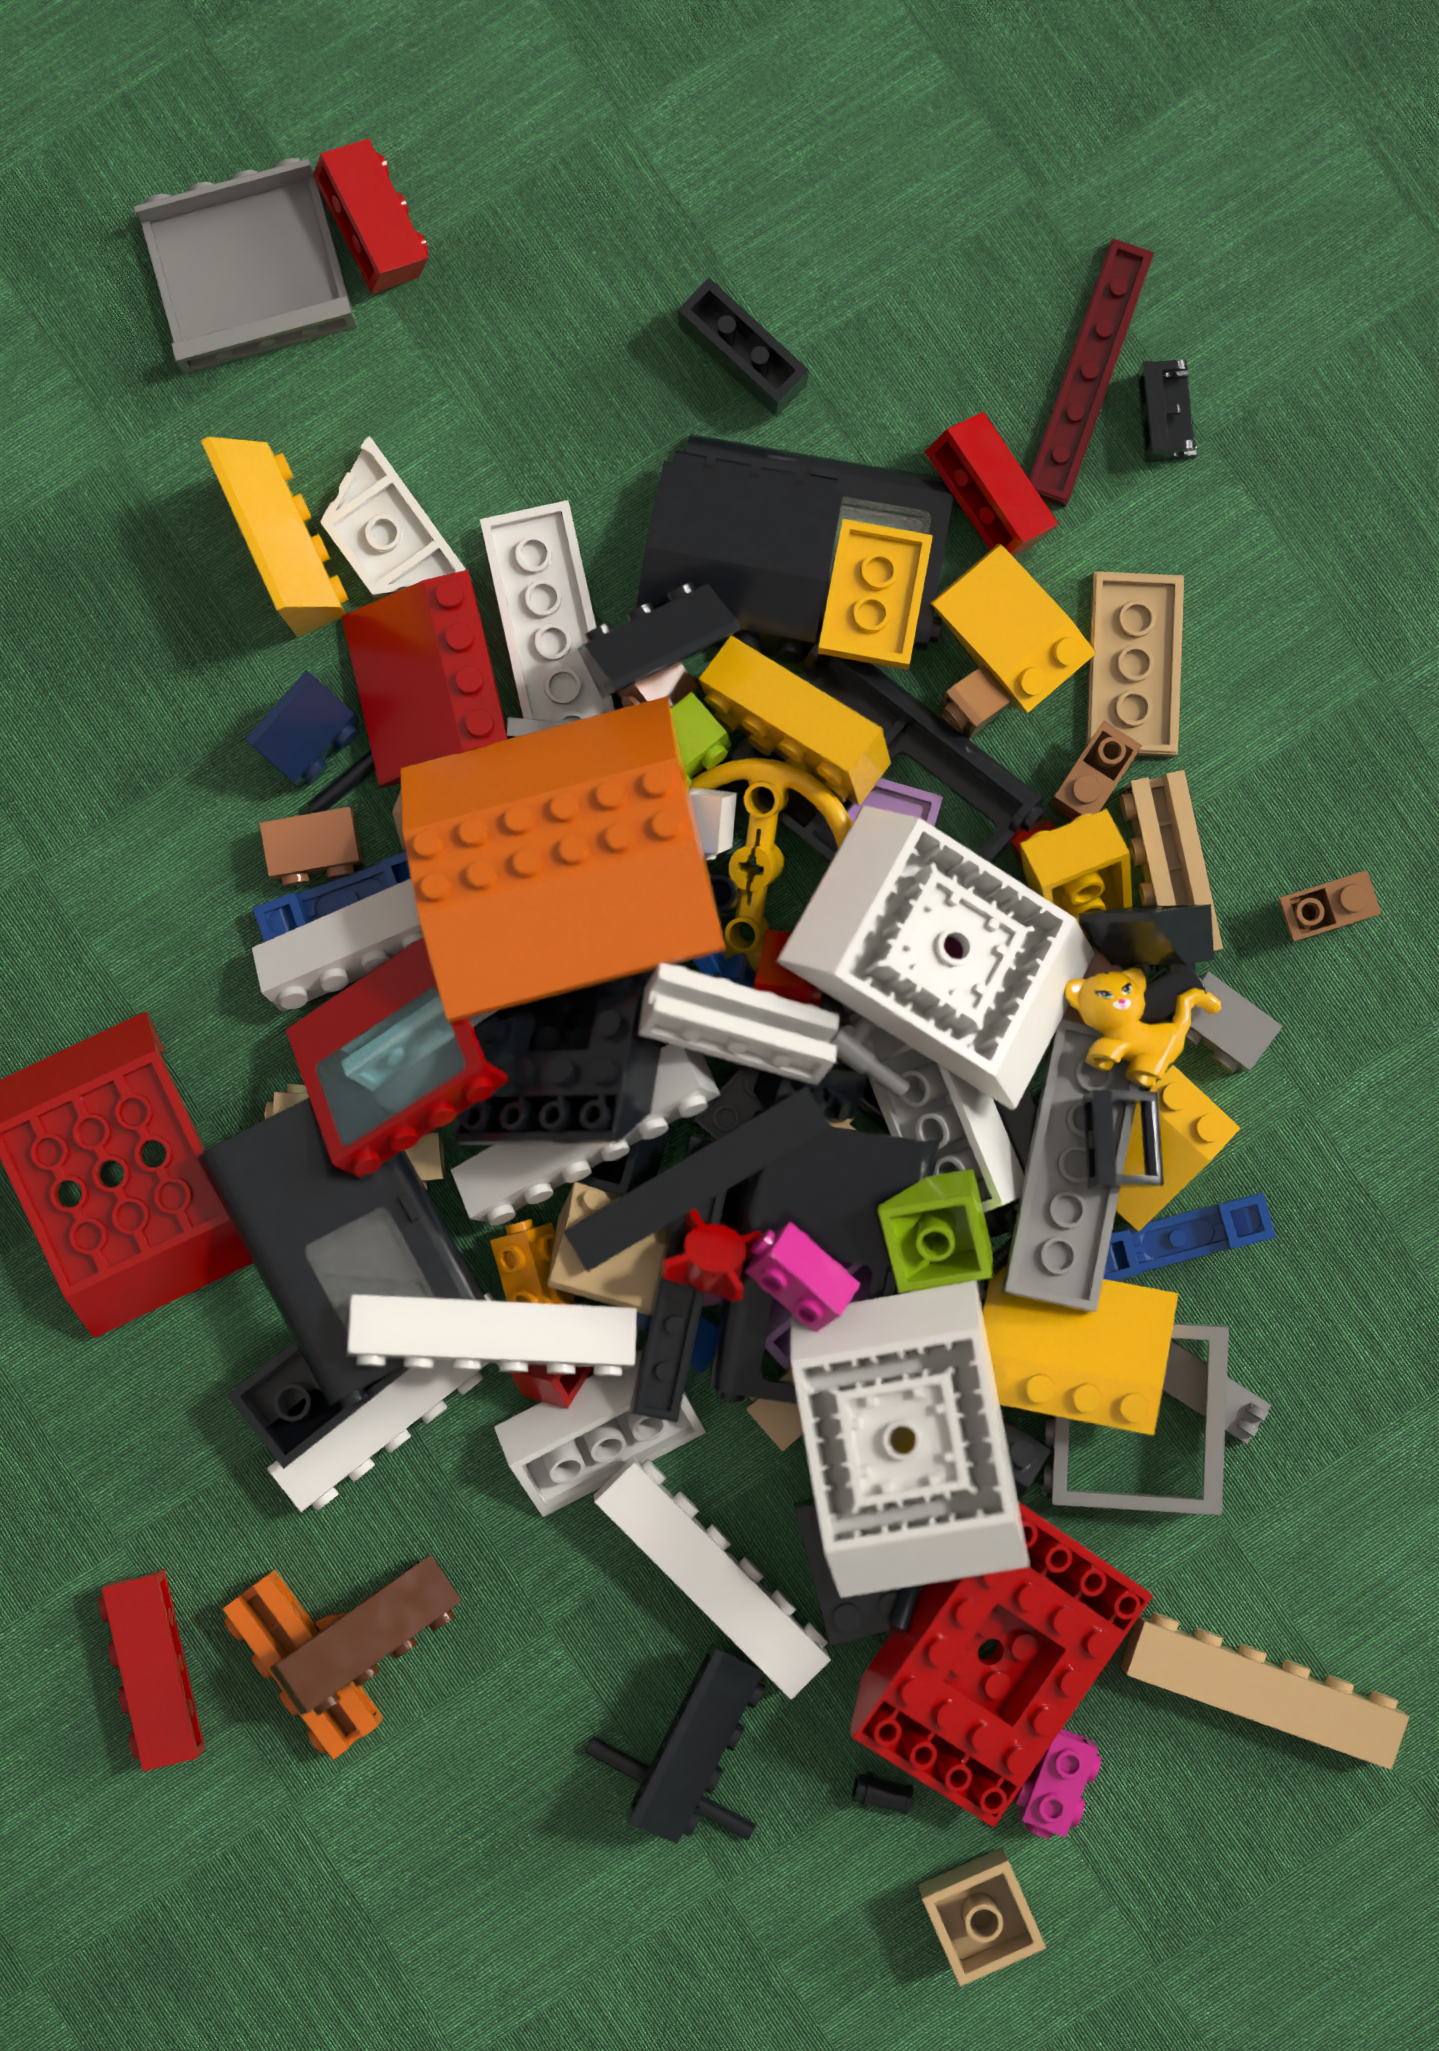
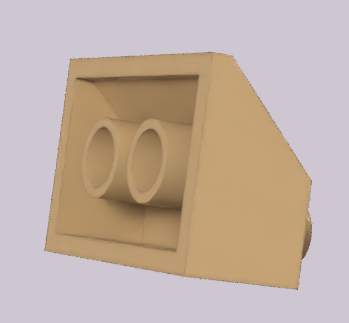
(621, 1281)

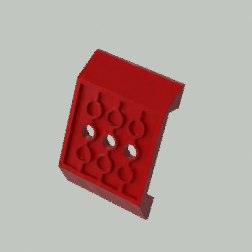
(153, 1232)

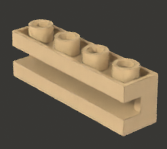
(1167, 844)

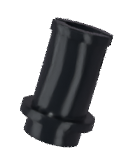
(881, 1793)

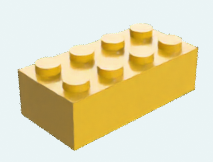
(794, 721)

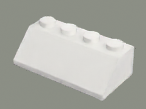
(959, 1117)
(578, 1449)

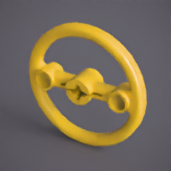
(761, 836)

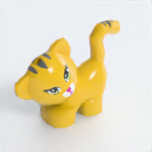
(1113, 1007)

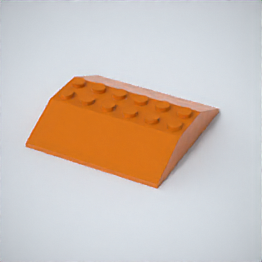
(557, 860)

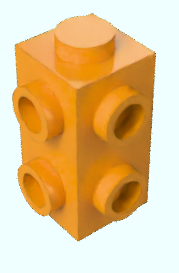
(524, 1264)

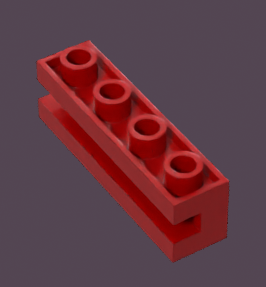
(152, 1670)

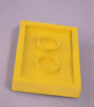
(875, 594)

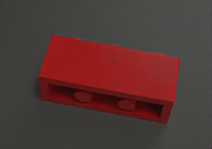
(371, 215)
(990, 485)

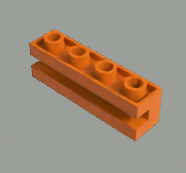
(275, 1626)

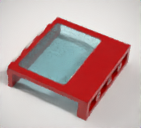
(388, 1063)

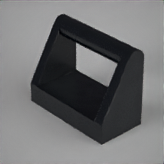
(1101, 1139)

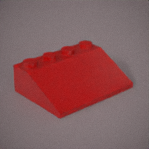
(424, 674)

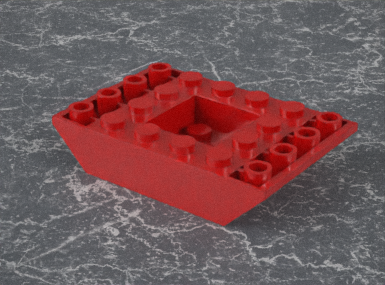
(986, 1722)

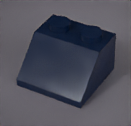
(304, 730)

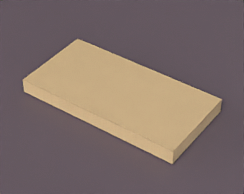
(1137, 658)

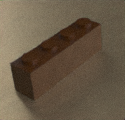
(365, 1635)

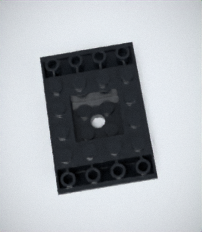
(564, 1081)

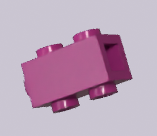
(801, 1276)
(1053, 1792)

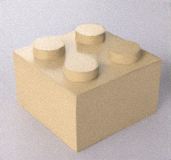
(981, 1917)

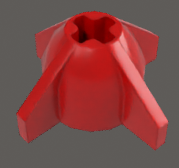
(711, 1258)

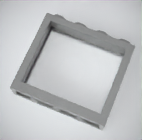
(1213, 1451)

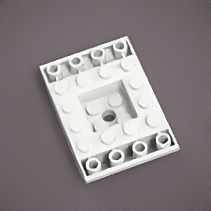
(879, 949)
(950, 1500)

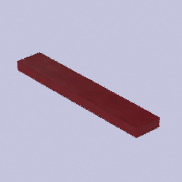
(1089, 371)

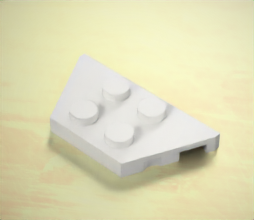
(385, 528)

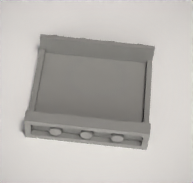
(245, 265)

